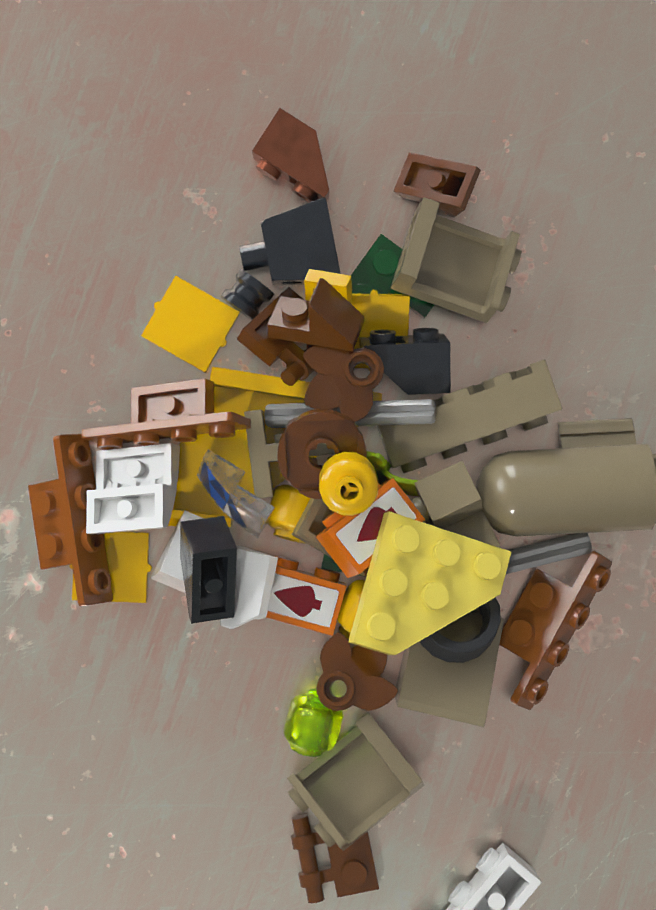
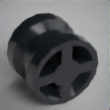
(247, 294)

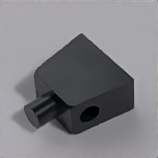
(294, 244)

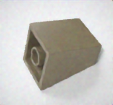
(450, 688)

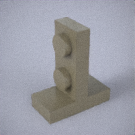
(262, 453)

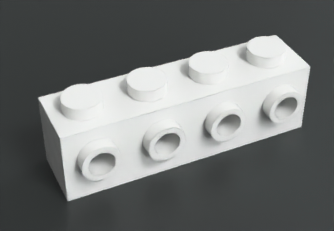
(500, 884)

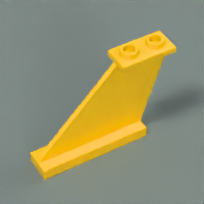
(235, 393)

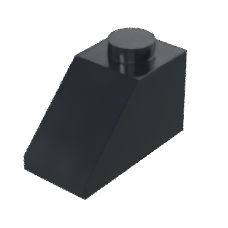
(208, 568)

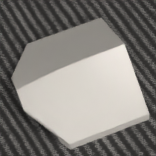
(253, 586)

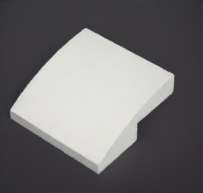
(133, 489)

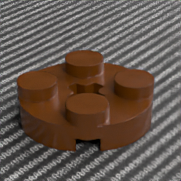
(303, 435)

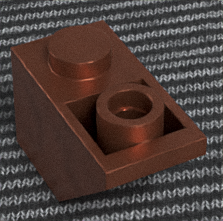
(293, 152)

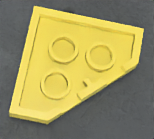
(422, 583)

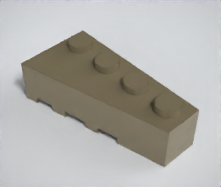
(473, 414)

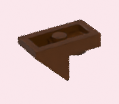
(437, 180)
(322, 321)

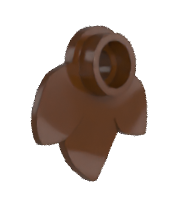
(336, 382)
(359, 670)

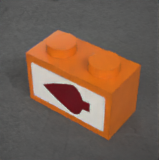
(353, 538)
(305, 597)

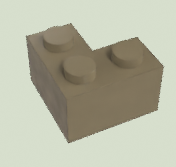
(453, 504)

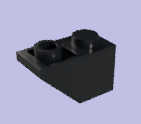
(414, 361)

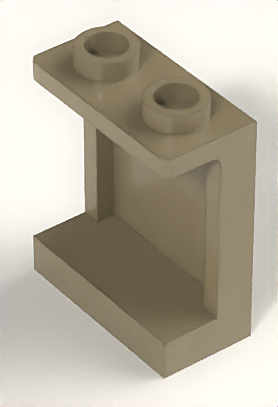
(455, 264)
(354, 784)

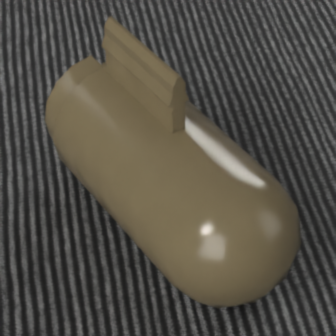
(586, 486)

